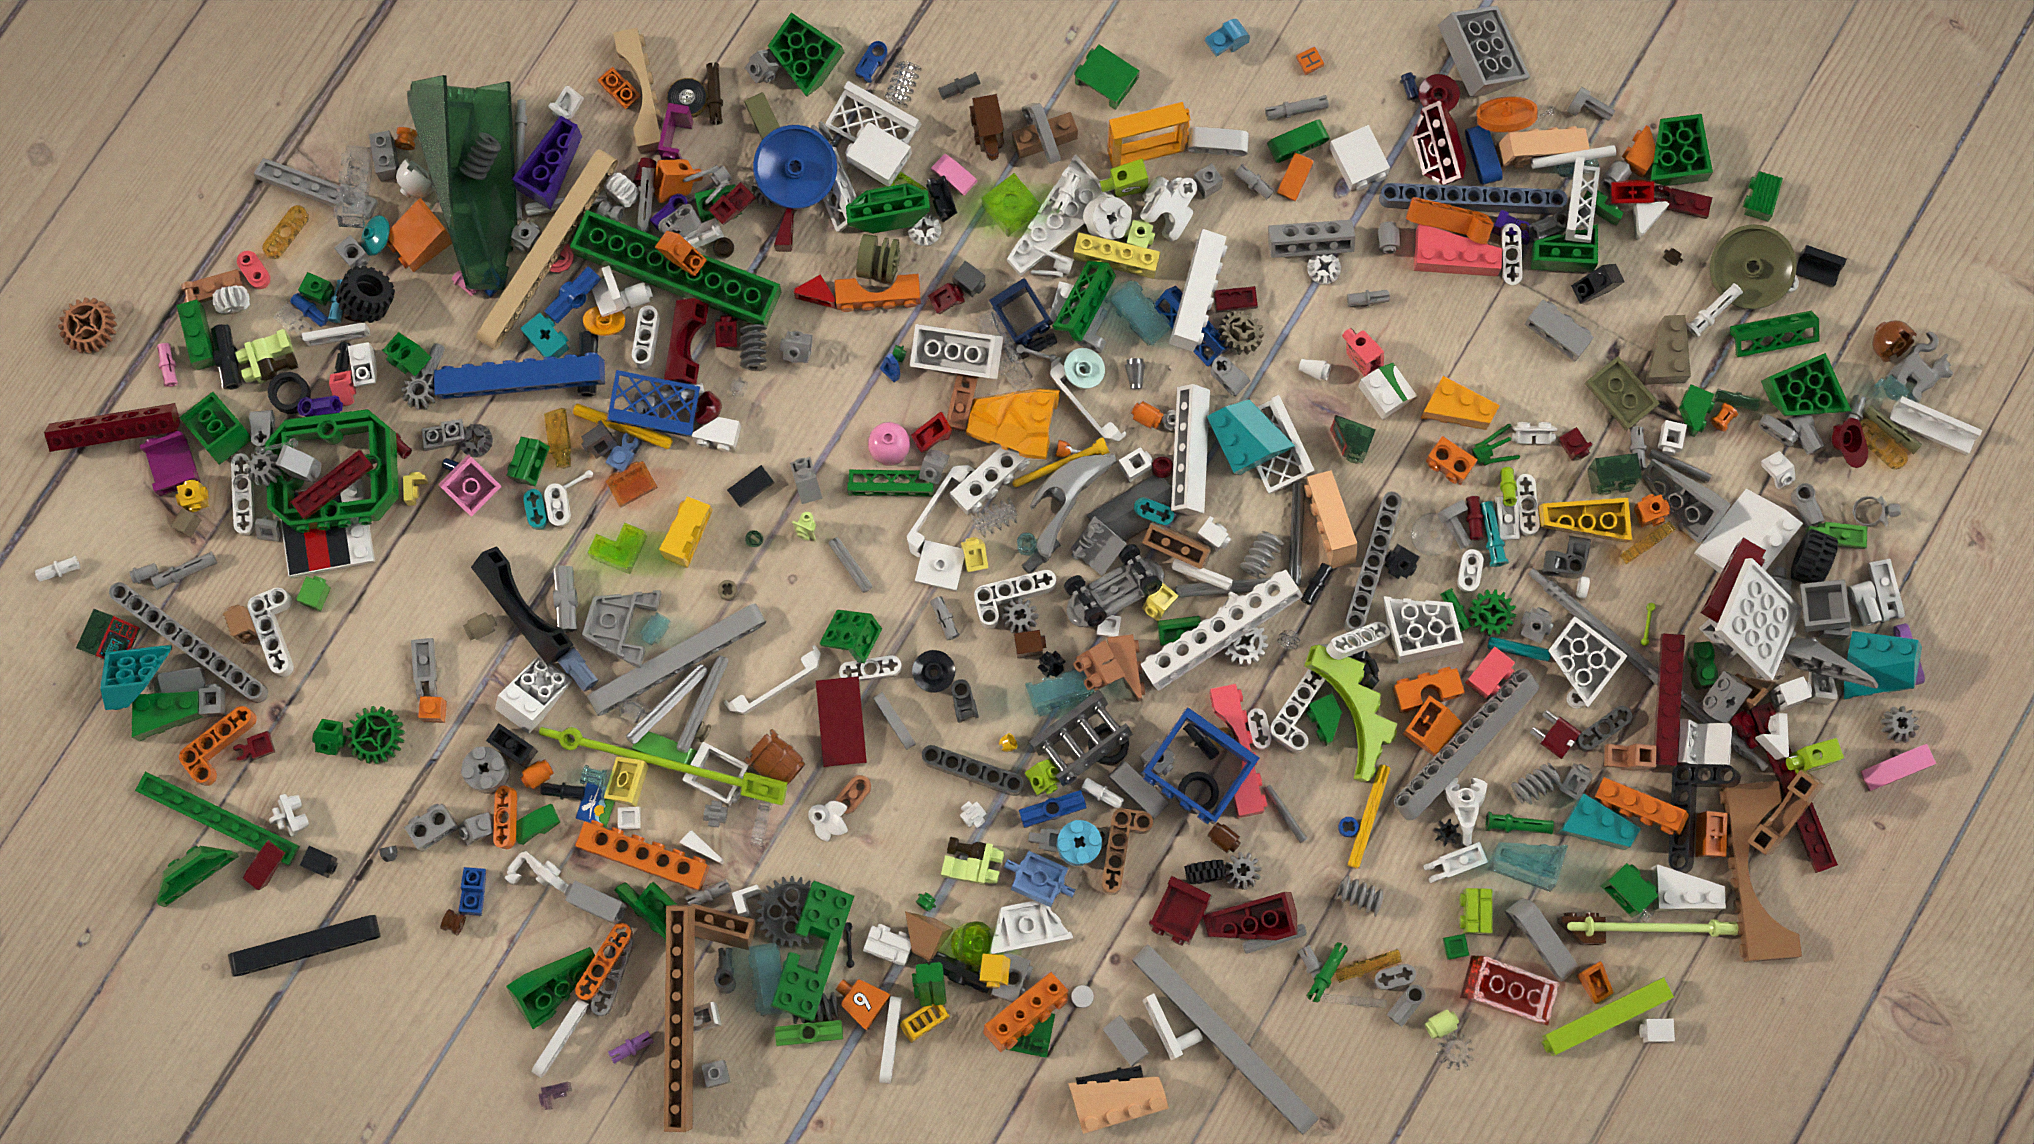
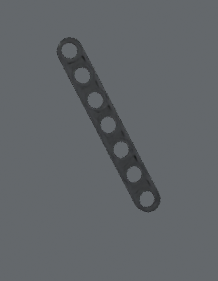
(304, 945)

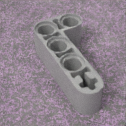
(1543, 938)

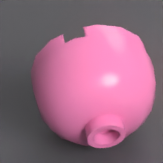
(889, 443)

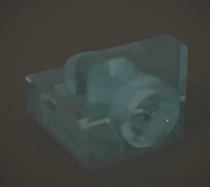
(1892, 386)

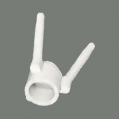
(1062, 263)

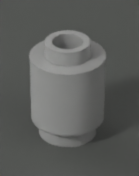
(1617, 172)
(1388, 237)

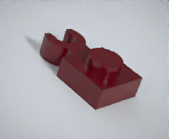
(1745, 727)
(258, 746)

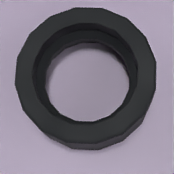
(278, 381)
(1112, 760)
(1201, 776)

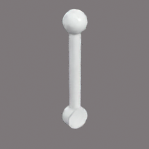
(588, 474)

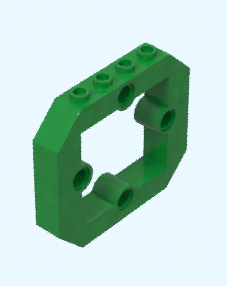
(383, 478)

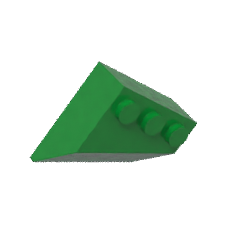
(805, 53)
(1681, 151)
(1806, 389)

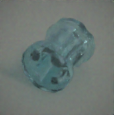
(1027, 537)
(593, 776)

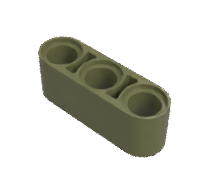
(761, 114)

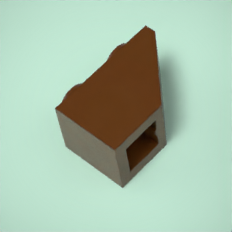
(1597, 938)

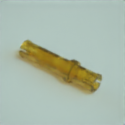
(1363, 967)

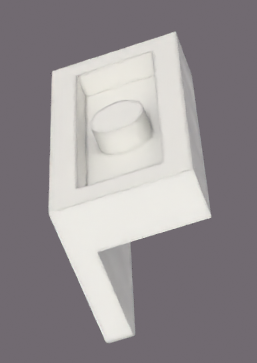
(607, 294)
(740, 899)

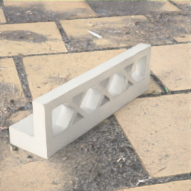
(844, 193)
(1575, 198)
(1934, 425)

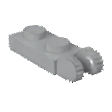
(424, 665)

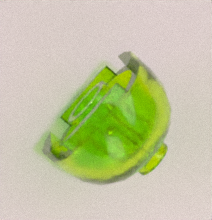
(971, 942)

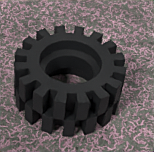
(1205, 872)

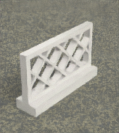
(876, 105)
(1298, 451)

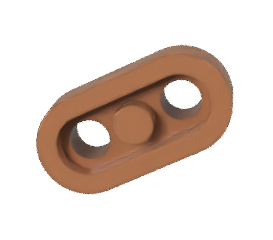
(852, 794)

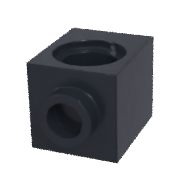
(319, 862)

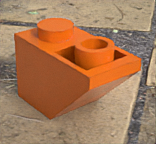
(1642, 153)
(680, 252)

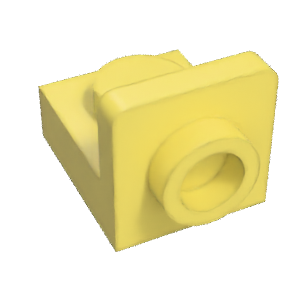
(411, 491)
(974, 554)
(1159, 602)

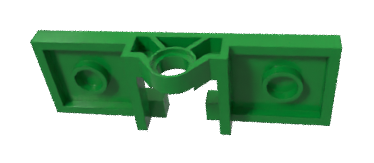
(825, 918)

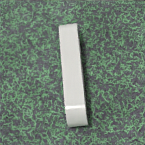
(1516, 238)
(1534, 520)
(885, 661)

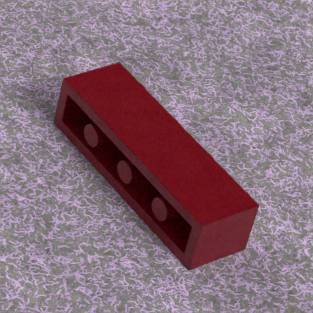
(1721, 591)

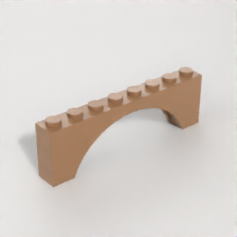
(1760, 934)

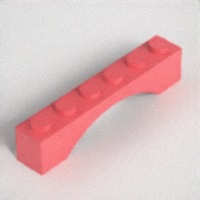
(1227, 707)

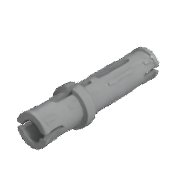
(1288, 109)
(647, 173)
(183, 570)

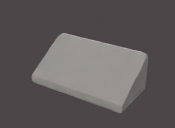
(182, 680)

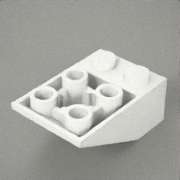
(532, 694)

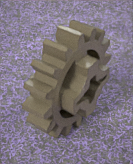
(1240, 332)

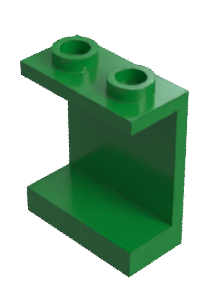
(1107, 75)

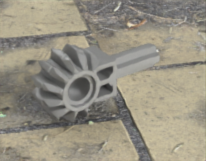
(424, 380)

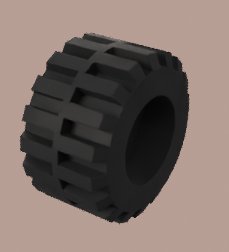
(360, 282)
(1814, 557)

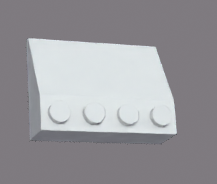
(1756, 521)

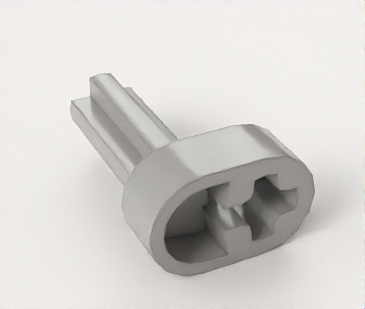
(1583, 98)
(1092, 340)
(1451, 514)

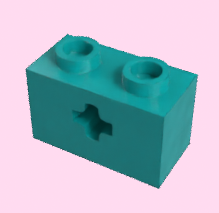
(537, 329)

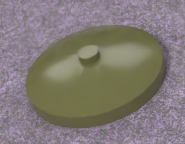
(1757, 262)

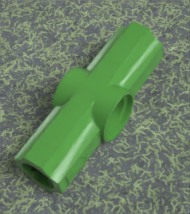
(823, 1032)

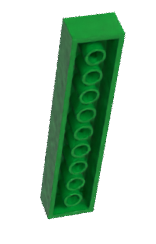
(635, 255)

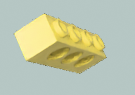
(1118, 255)

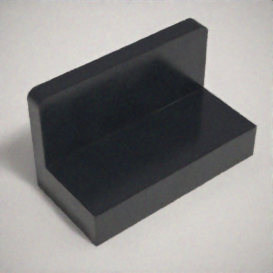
(1819, 265)

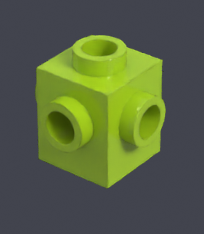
(1043, 777)

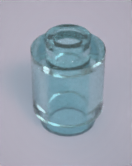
(655, 629)

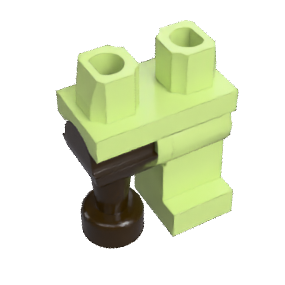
(262, 354)
(977, 865)

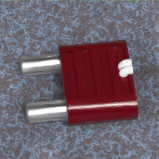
(1559, 737)

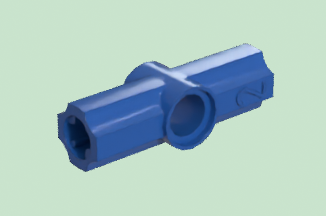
(572, 295)
(1038, 814)

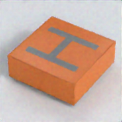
(1310, 60)

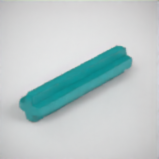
(1519, 649)

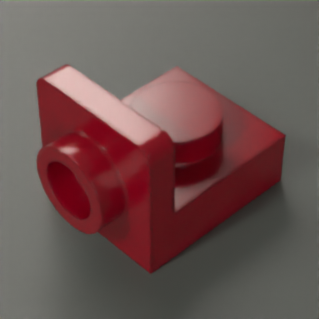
(946, 297)
(726, 331)
(1575, 444)

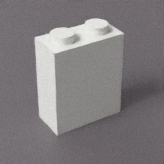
(878, 154)
(1359, 158)

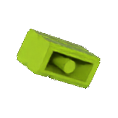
(1476, 911)

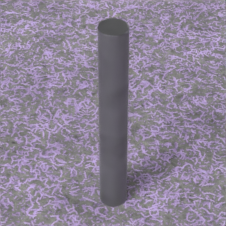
(1680, 465)
(1285, 813)

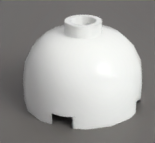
(414, 180)

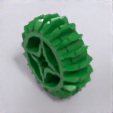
(383, 731)

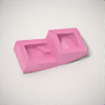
(955, 174)

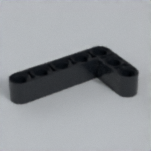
(1690, 786)

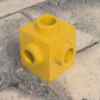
(198, 498)

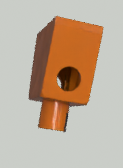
(670, 176)

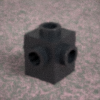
(1401, 562)

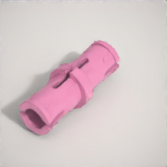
(167, 364)

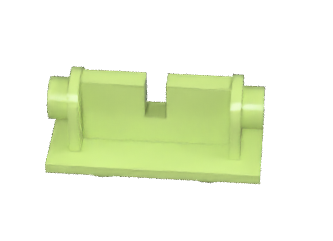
(805, 526)

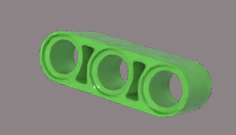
(663, 747)

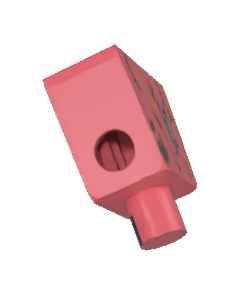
(1363, 351)

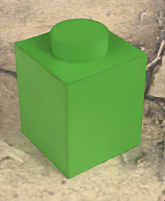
(313, 593)

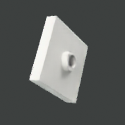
(940, 565)

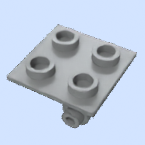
(1098, 546)

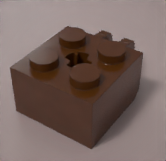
(987, 125)

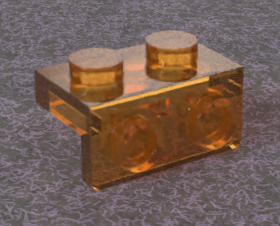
(631, 483)

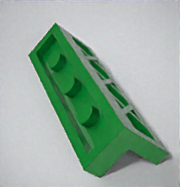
(1090, 299)
(1773, 327)
(890, 488)

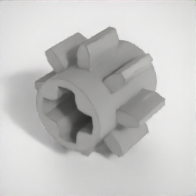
(715, 813)

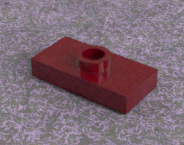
(1235, 299)

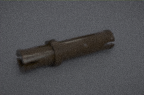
(714, 101)

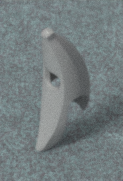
(1065, 487)

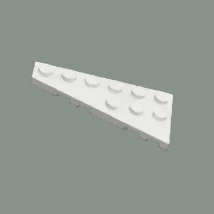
(1049, 228)

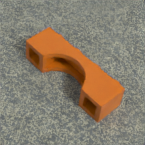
(852, 296)

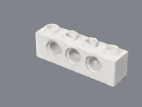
(977, 479)

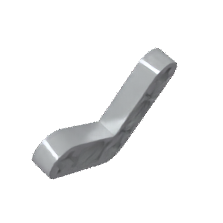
(1035, 115)

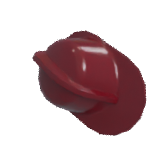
(1851, 442)

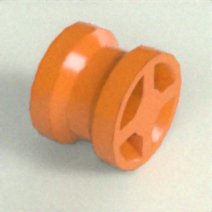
(405, 138)

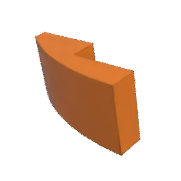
(618, 88)

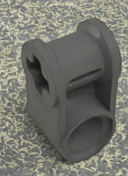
(964, 702)

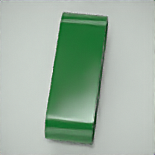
(1298, 140)

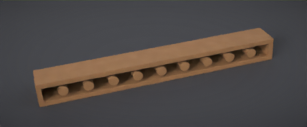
(679, 1018)

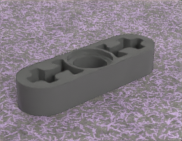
(1595, 742)

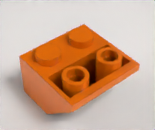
(1432, 726)

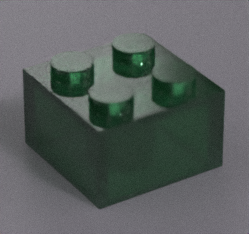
(1614, 474)

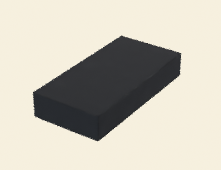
(750, 486)

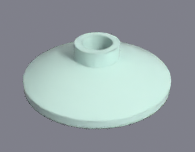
(1090, 362)

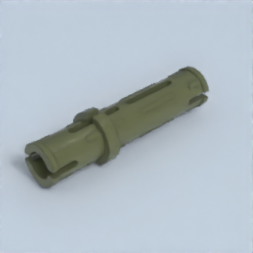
(1898, 434)

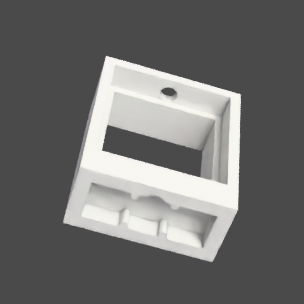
(699, 761)

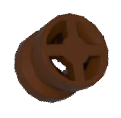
(453, 922)

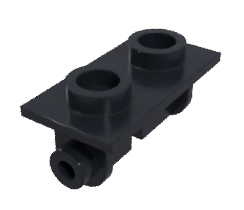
(943, 200)

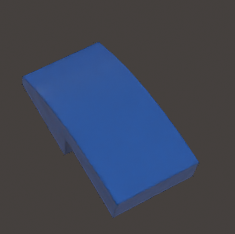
(472, 891)

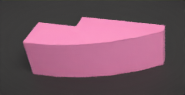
(1898, 767)

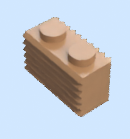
(240, 624)

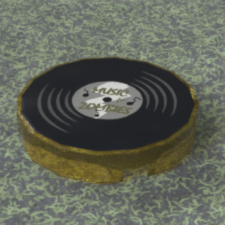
(688, 93)

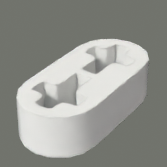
(1264, 728)

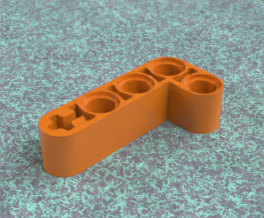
(1451, 218)
(219, 743)

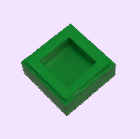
(1456, 946)

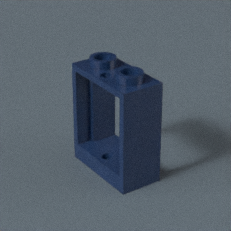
(1012, 294)

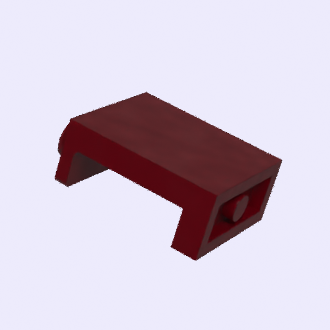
(1180, 911)

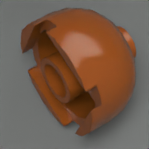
(1892, 339)

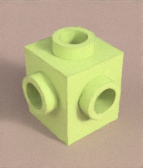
(1140, 234)

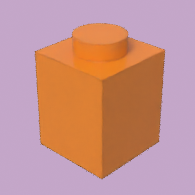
(432, 709)

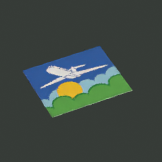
(595, 805)

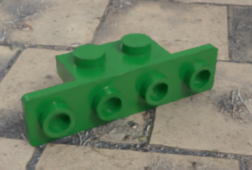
(649, 905)

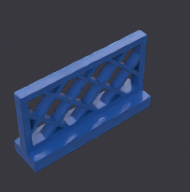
(652, 422)

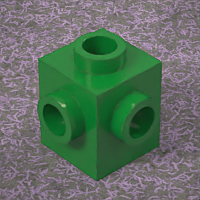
(329, 737)

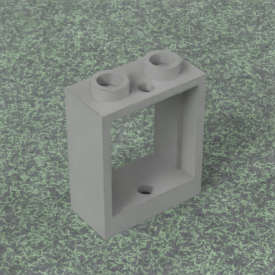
(595, 902)

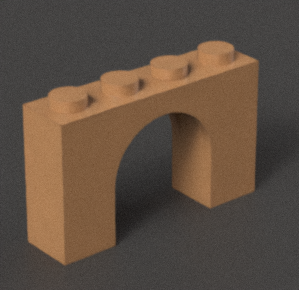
(1800, 795)

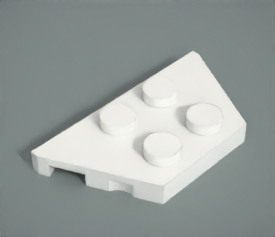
(1026, 927)

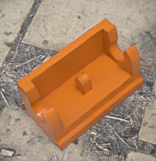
(1711, 834)

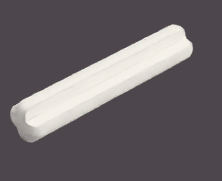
(1202, 574)

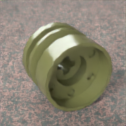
(877, 258)

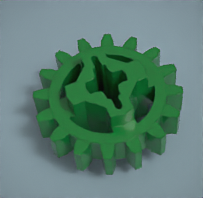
(1483, 611)

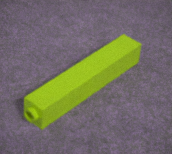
(1607, 1017)

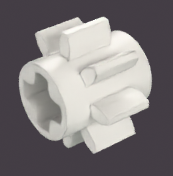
(973, 814)

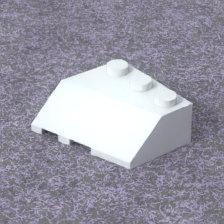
(1422, 628)
(1585, 659)

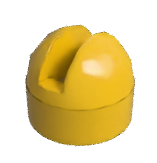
(1008, 742)

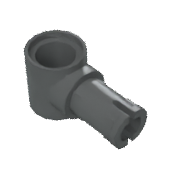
(725, 970)

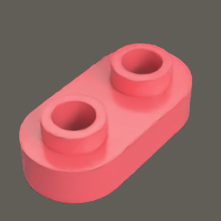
(252, 269)

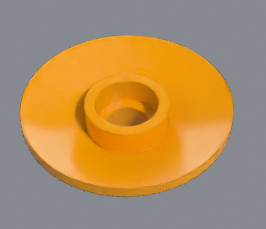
(603, 325)

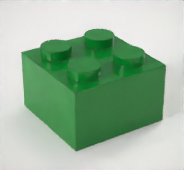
(1630, 889)

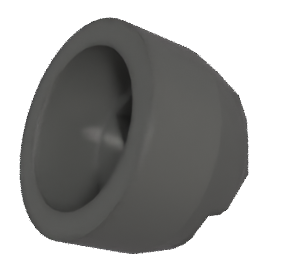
(388, 853)

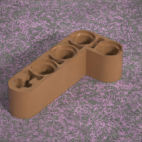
(1120, 851)

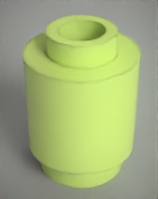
(1442, 1024)

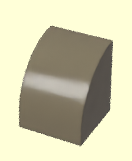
(186, 522)

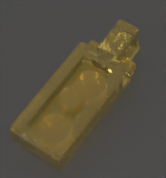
(558, 437)

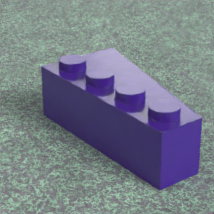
(549, 162)

